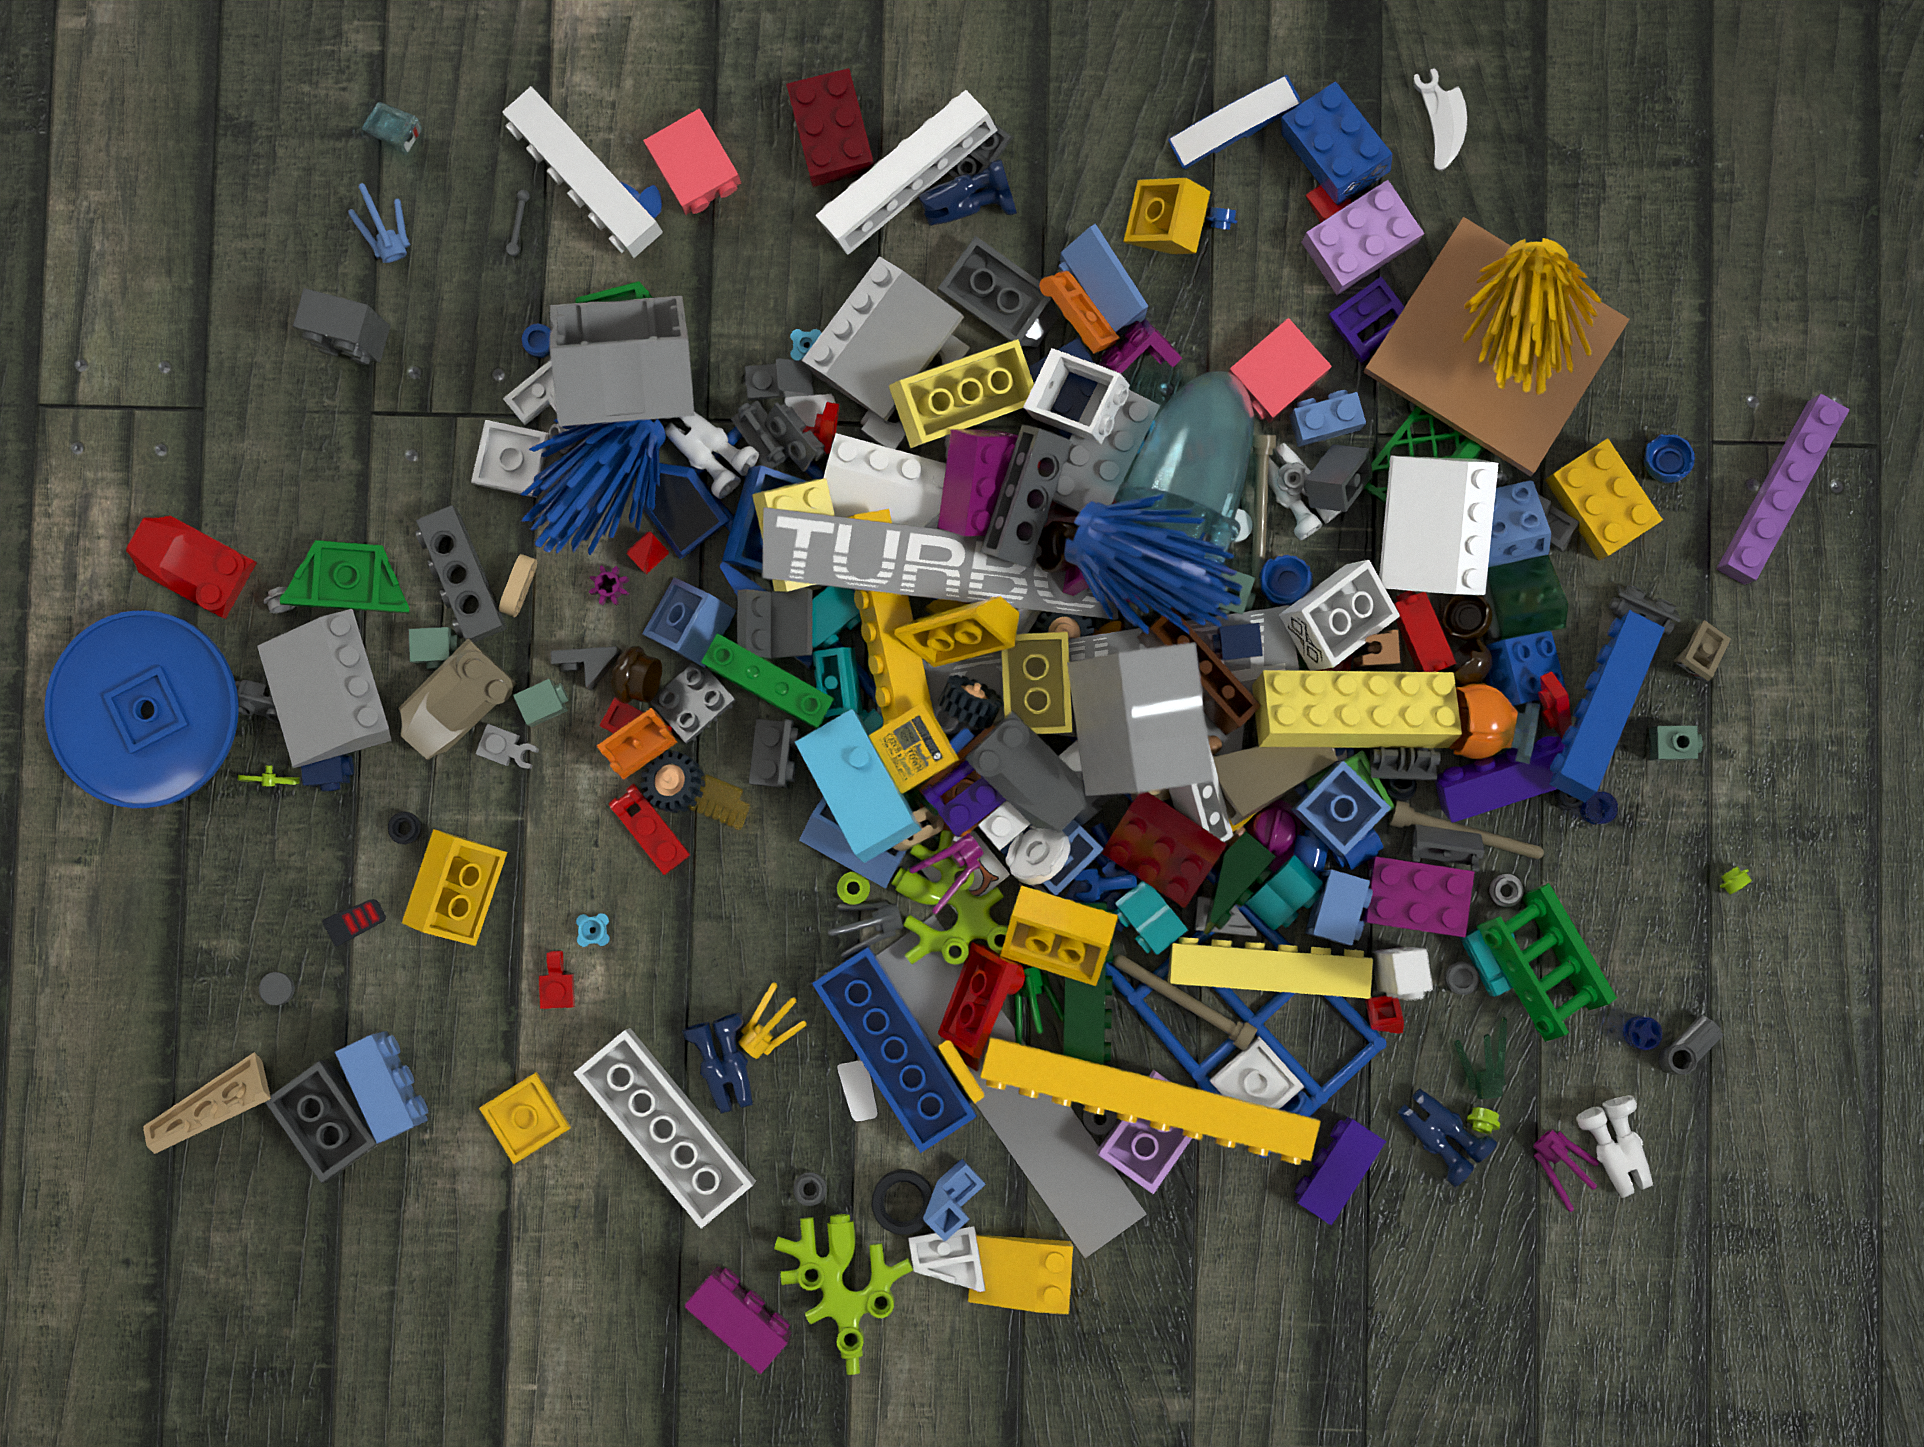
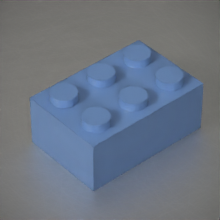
(382, 1085)

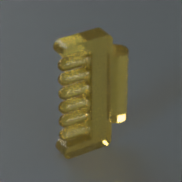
(724, 795)

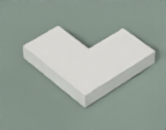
(533, 394)

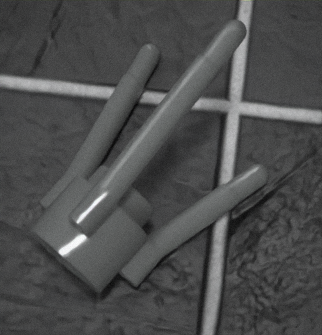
(885, 919)

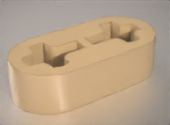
(518, 585)
(926, 833)

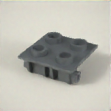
(692, 701)
(1404, 763)

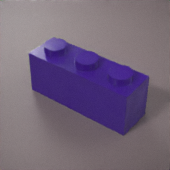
(1338, 1169)

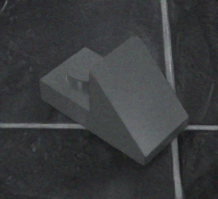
(778, 380)
(595, 660)

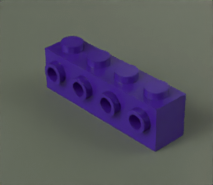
(1496, 780)

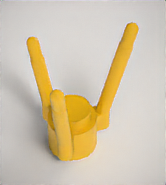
(757, 1039)

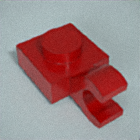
(556, 988)

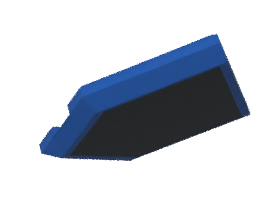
(684, 509)

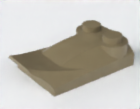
(453, 700)

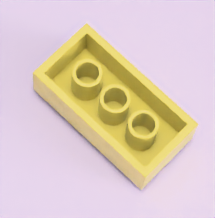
(962, 393)

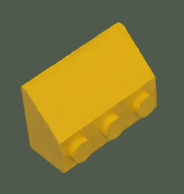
(962, 631)
(454, 888)
(1059, 935)

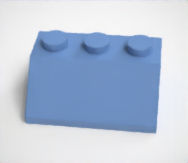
(1104, 279)
(827, 837)

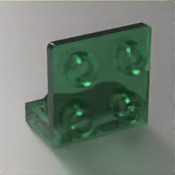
(1528, 597)

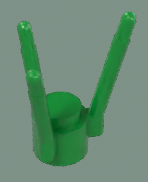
(1031, 988)

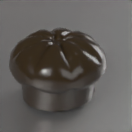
(636, 676)

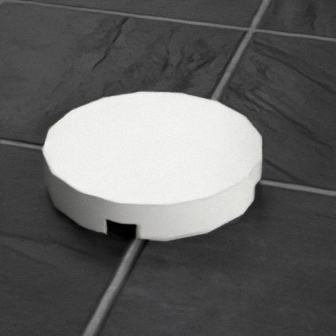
(1037, 855)

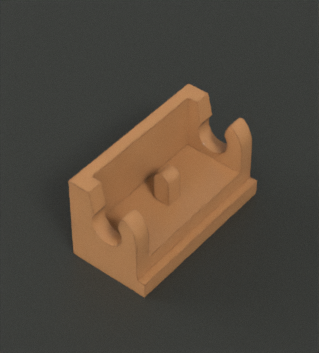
(1383, 650)

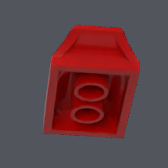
(190, 563)
(978, 1000)

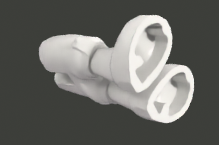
(700, 444)
(1306, 521)
(1625, 1154)

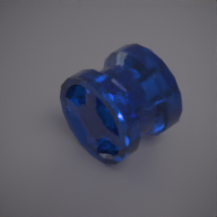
(1592, 809)
(1649, 1035)

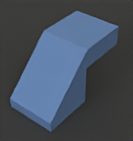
(950, 1193)

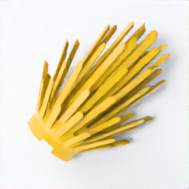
(1531, 312)

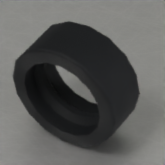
(878, 1208)

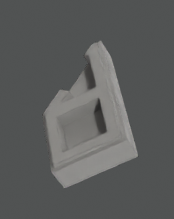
(1236, 925)

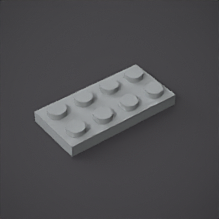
(1097, 469)

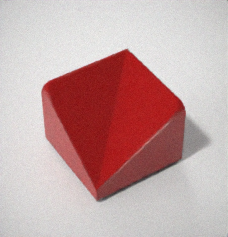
(647, 552)

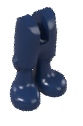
(959, 199)
(730, 1070)
(1442, 1124)

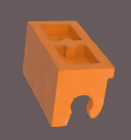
(637, 743)

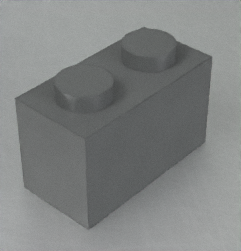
(1338, 478)

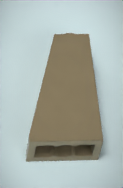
(1265, 774)

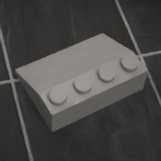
(881, 336)
(324, 689)

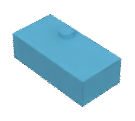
(857, 786)

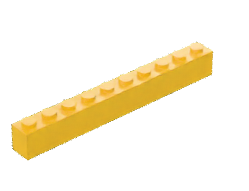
(1150, 1099)

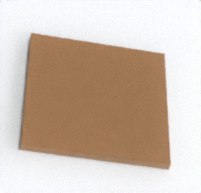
(1441, 374)

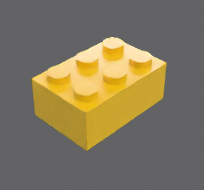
(1603, 499)

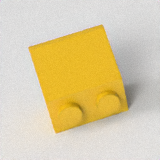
(1167, 215)

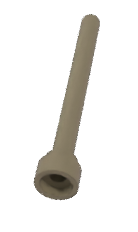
(1262, 448)
(1404, 815)
(1238, 1032)

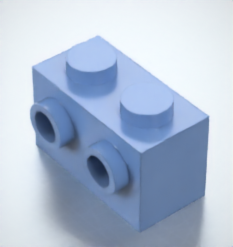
(1327, 418)

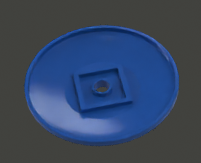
(98, 701)

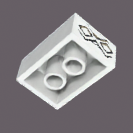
(1339, 615)

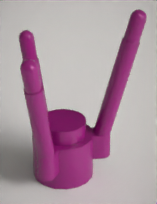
(962, 852)
(1553, 1147)

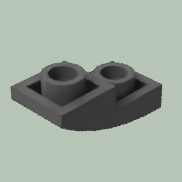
(983, 155)

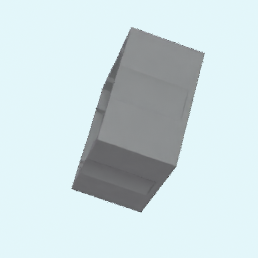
(620, 361)
(1140, 720)

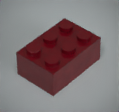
(830, 127)
(1163, 848)

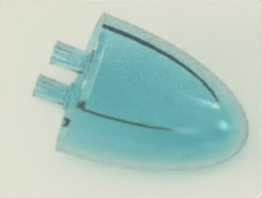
(1198, 458)

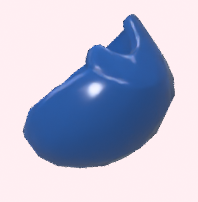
(1668, 458)

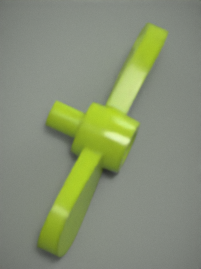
(269, 778)

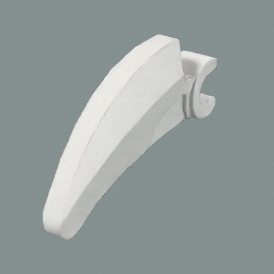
(1447, 118)

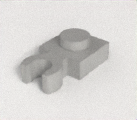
(502, 746)

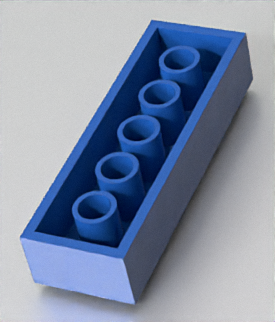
(895, 1049)

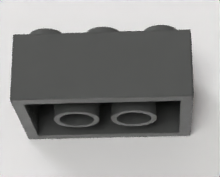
(341, 327)
(323, 1120)

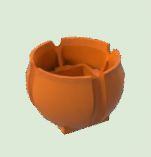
(1485, 721)

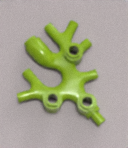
(972, 910)
(838, 1302)

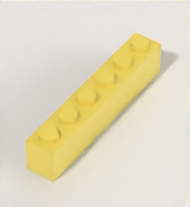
(1269, 969)

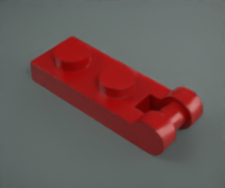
(650, 830)

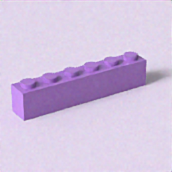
(1782, 489)

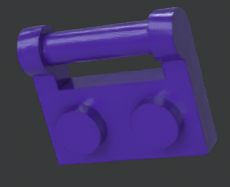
(1362, 312)
(969, 805)

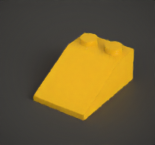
(1025, 1274)

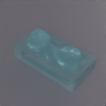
(1525, 732)

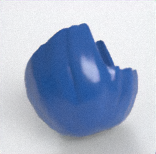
(1285, 580)

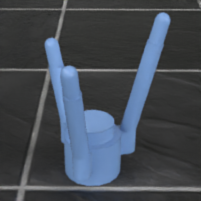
(389, 244)

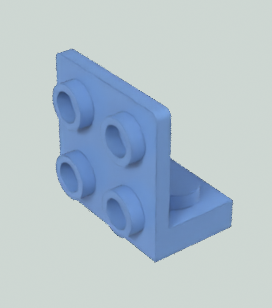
(1518, 525)

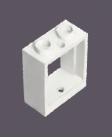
(1050, 383)

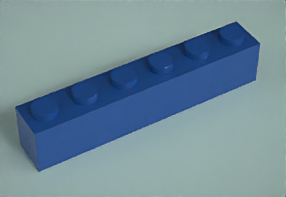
(1606, 705)

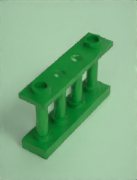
(767, 682)
(1569, 949)

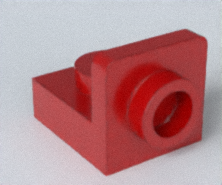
(826, 426)

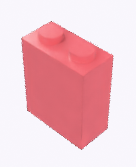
(693, 162)
(1280, 370)

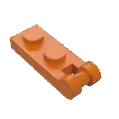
(1079, 310)

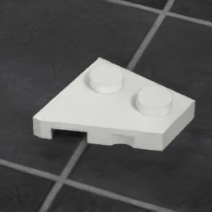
(951, 1261)

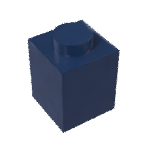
(1238, 642)

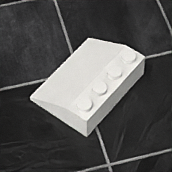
(876, 478)
(1438, 524)

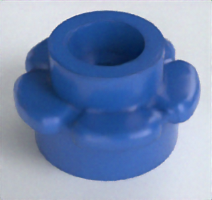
(1221, 217)

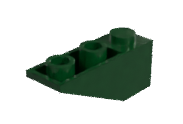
(1236, 874)

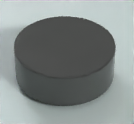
(1461, 978)
(276, 988)

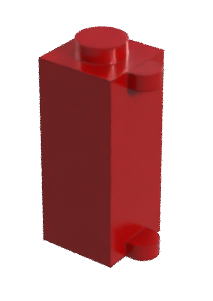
(1422, 633)

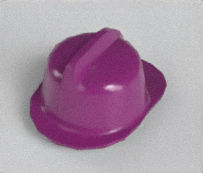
(1276, 830)

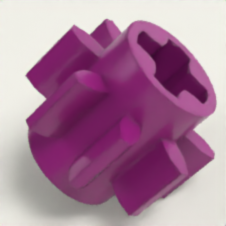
(600, 582)

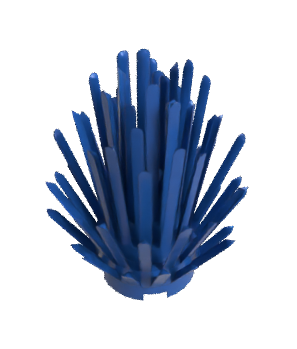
(594, 477)
(1152, 559)

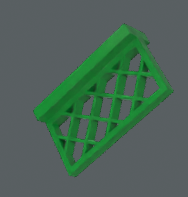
(1467, 450)

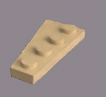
(215, 1102)

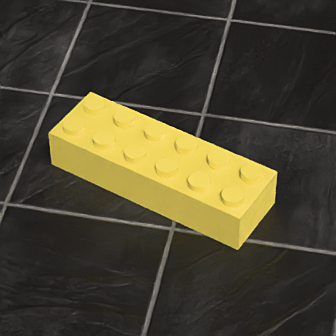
(1356, 709)

